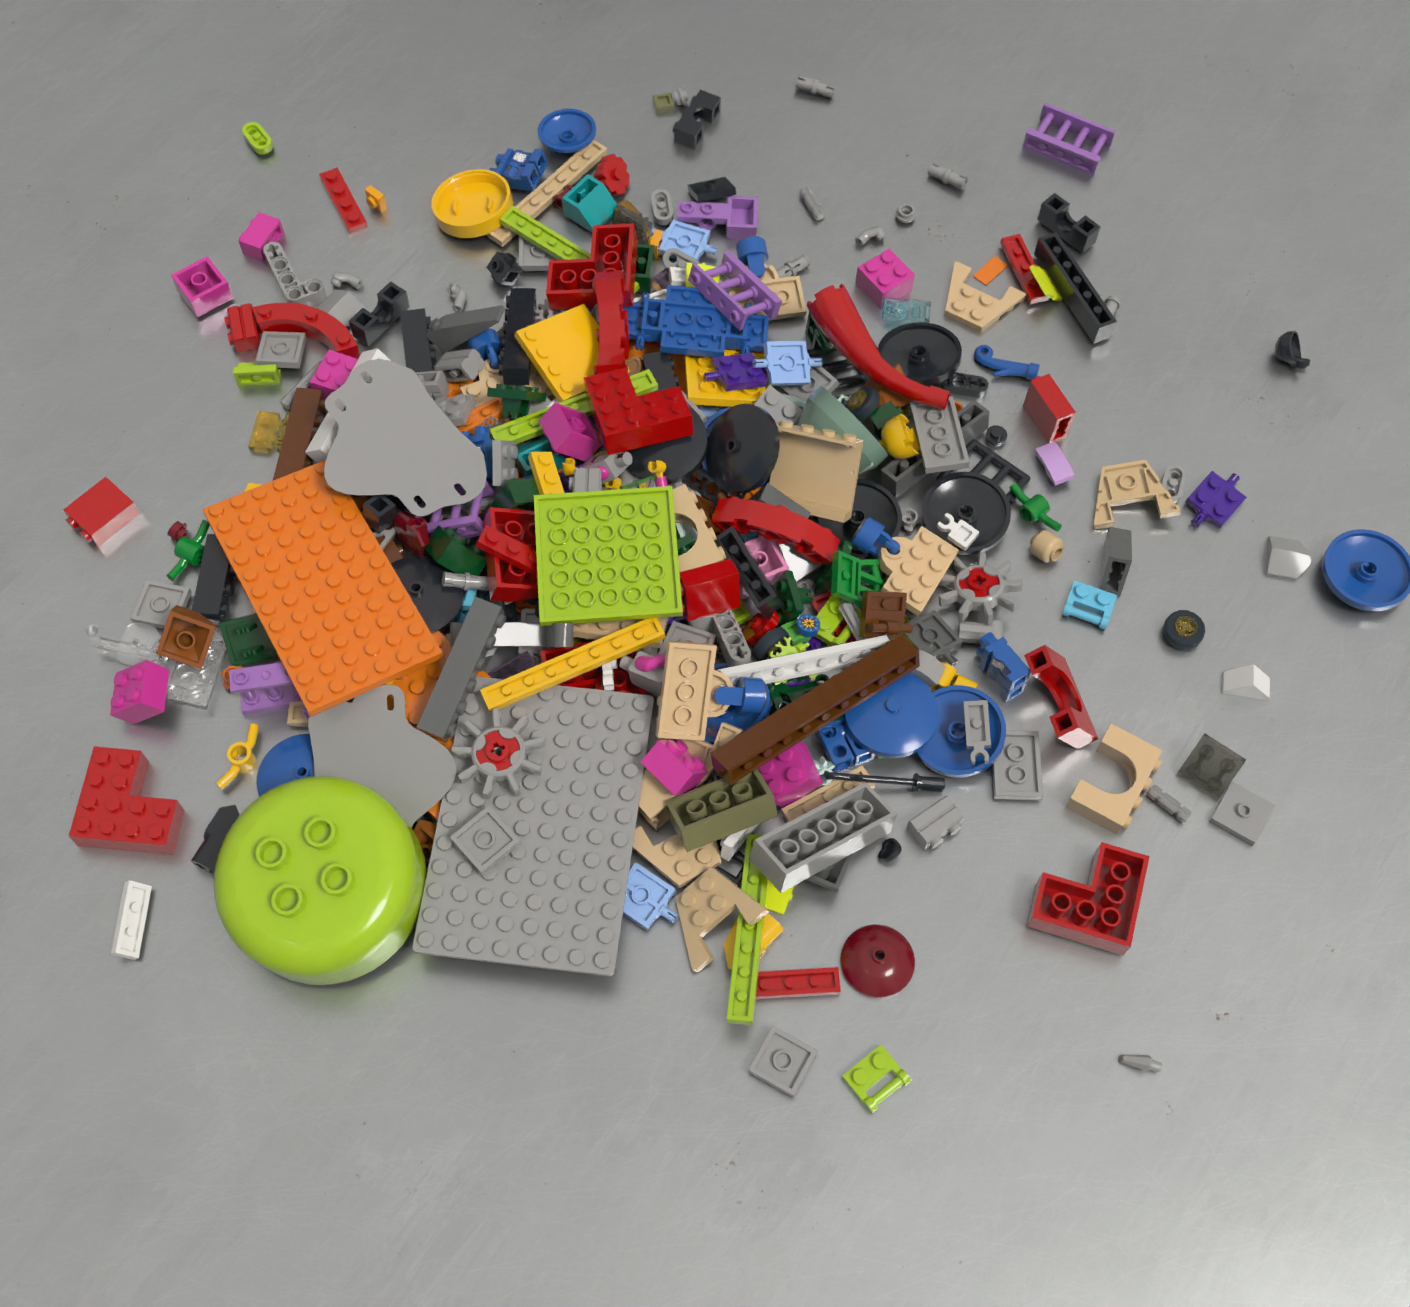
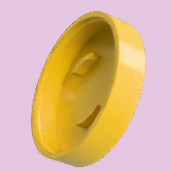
(471, 203)

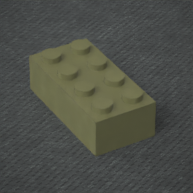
(720, 810)

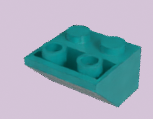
(589, 203)
(538, 444)

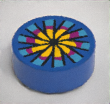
(808, 625)

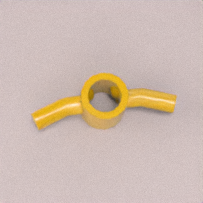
(237, 750)

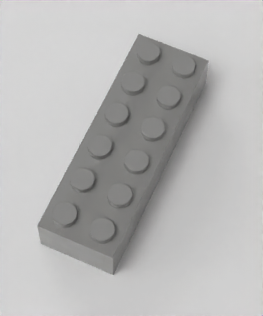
(822, 836)

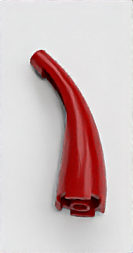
(846, 331)

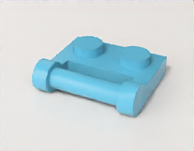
(1091, 600)

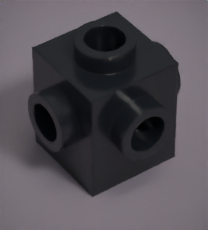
(504, 268)

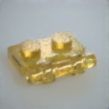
(265, 431)

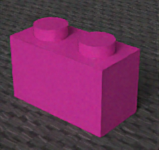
(259, 233)

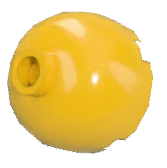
(898, 438)

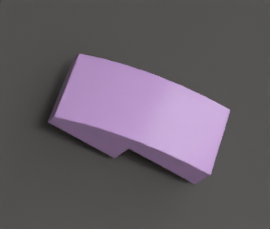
(1055, 463)

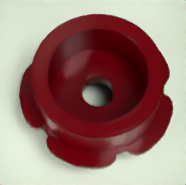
(177, 531)

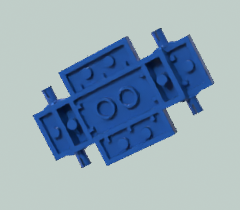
(692, 325)

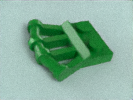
(848, 577)

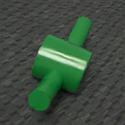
(1034, 508)
(189, 551)

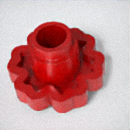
(613, 174)
(759, 626)

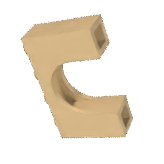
(704, 550)
(1110, 809)

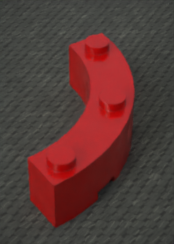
(308, 320)
(613, 321)
(777, 525)

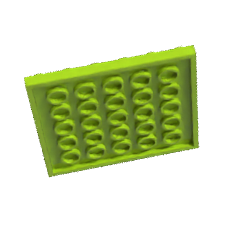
(607, 556)

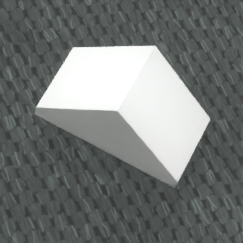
(1246, 682)

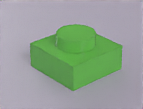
(796, 638)

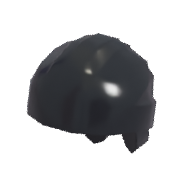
(1289, 350)

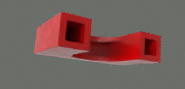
(1072, 721)

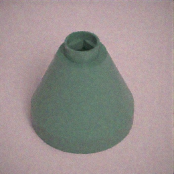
(827, 412)

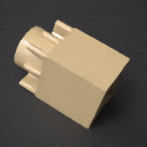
(652, 801)

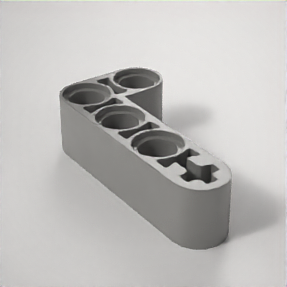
(307, 292)
(727, 636)

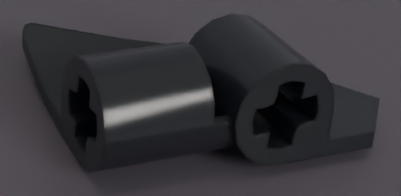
(214, 835)

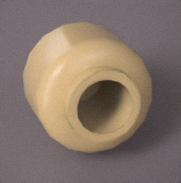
(1046, 546)

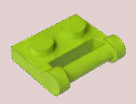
(830, 619)
(869, 1072)

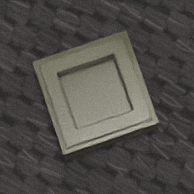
(663, 103)

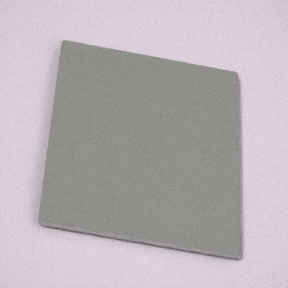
(565, 885)

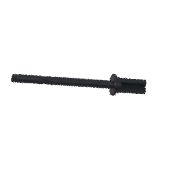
(917, 782)

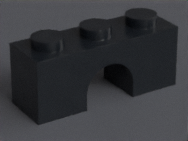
(689, 128)
(1056, 216)
(369, 326)
(381, 511)

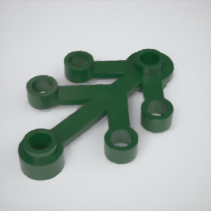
(794, 692)

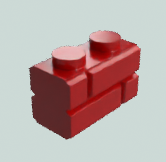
(243, 328)

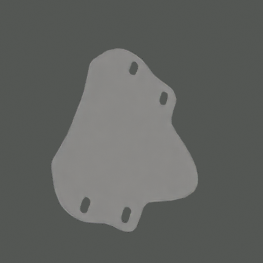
(399, 442)
(382, 752)

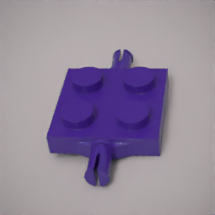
(737, 372)
(1215, 499)

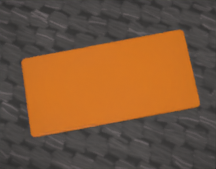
(990, 270)

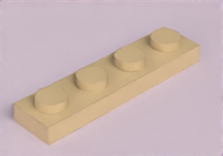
(822, 796)

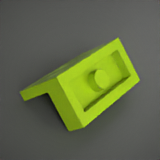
(253, 374)

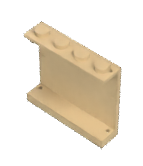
(818, 469)

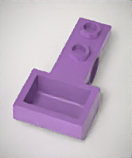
(738, 214)

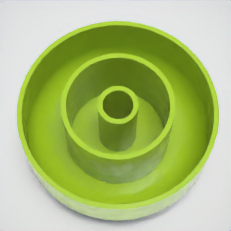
(320, 880)

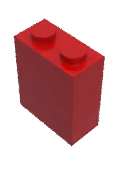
(1048, 408)
(101, 512)
(710, 589)

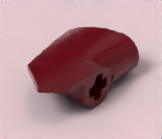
(412, 532)

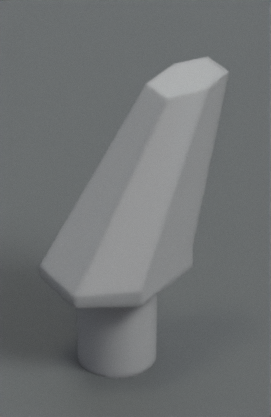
(1141, 1062)

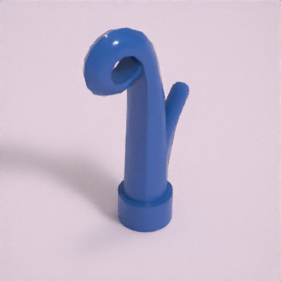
(1005, 367)

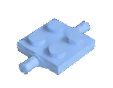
(687, 239)
(787, 363)
(647, 897)

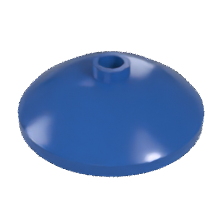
(567, 130)

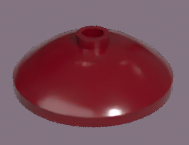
(874, 976)

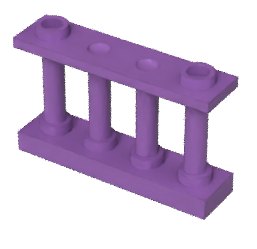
(1063, 152)
(745, 280)
(466, 526)
(263, 688)

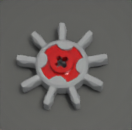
(979, 588)
(500, 767)

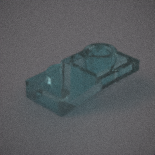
(906, 309)

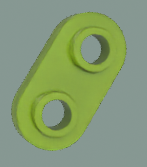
(257, 138)

